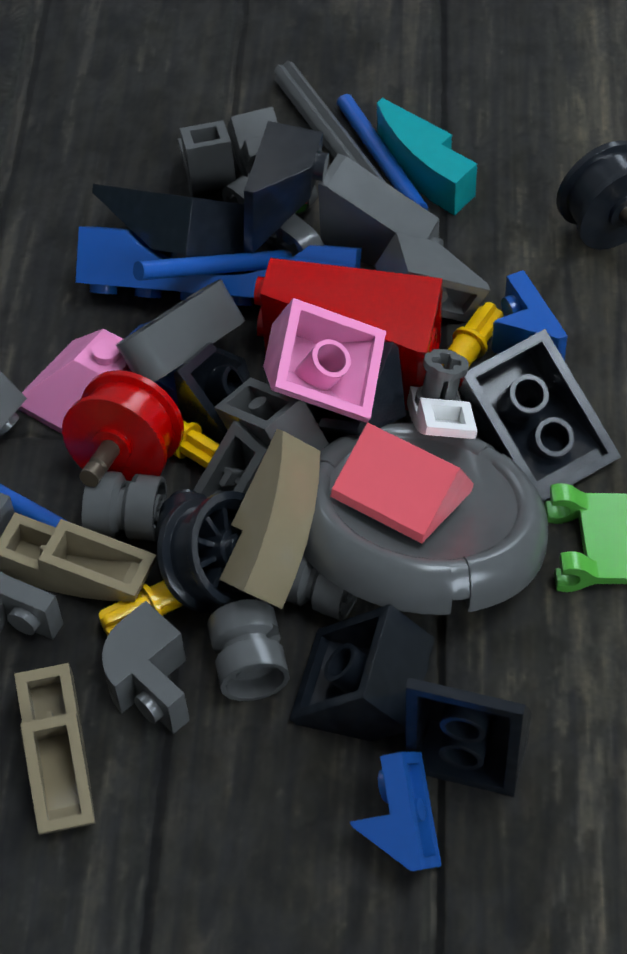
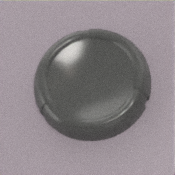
(476, 554)

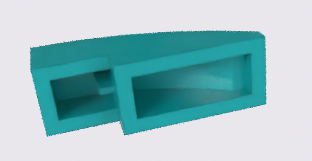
(427, 157)

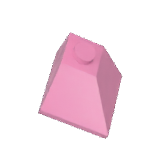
(324, 359)
(68, 376)

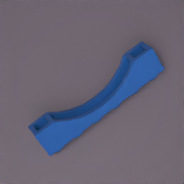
(109, 255)

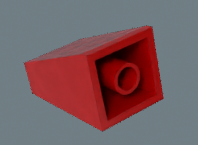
(395, 302)

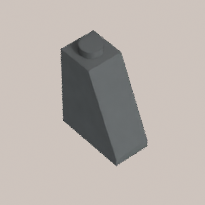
(367, 212)

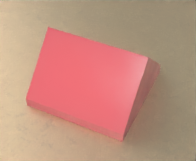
(400, 484)

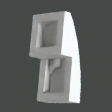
(442, 416)

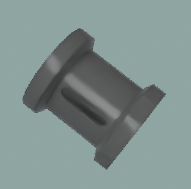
(442, 380)

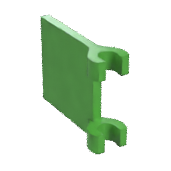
(602, 534)

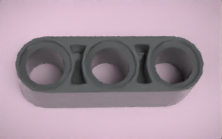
(181, 332)

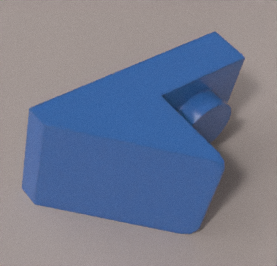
(524, 316)
(409, 829)

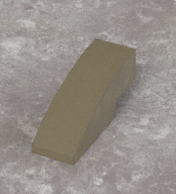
(275, 520)
(73, 560)
(54, 749)

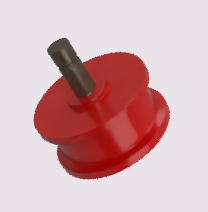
(122, 427)

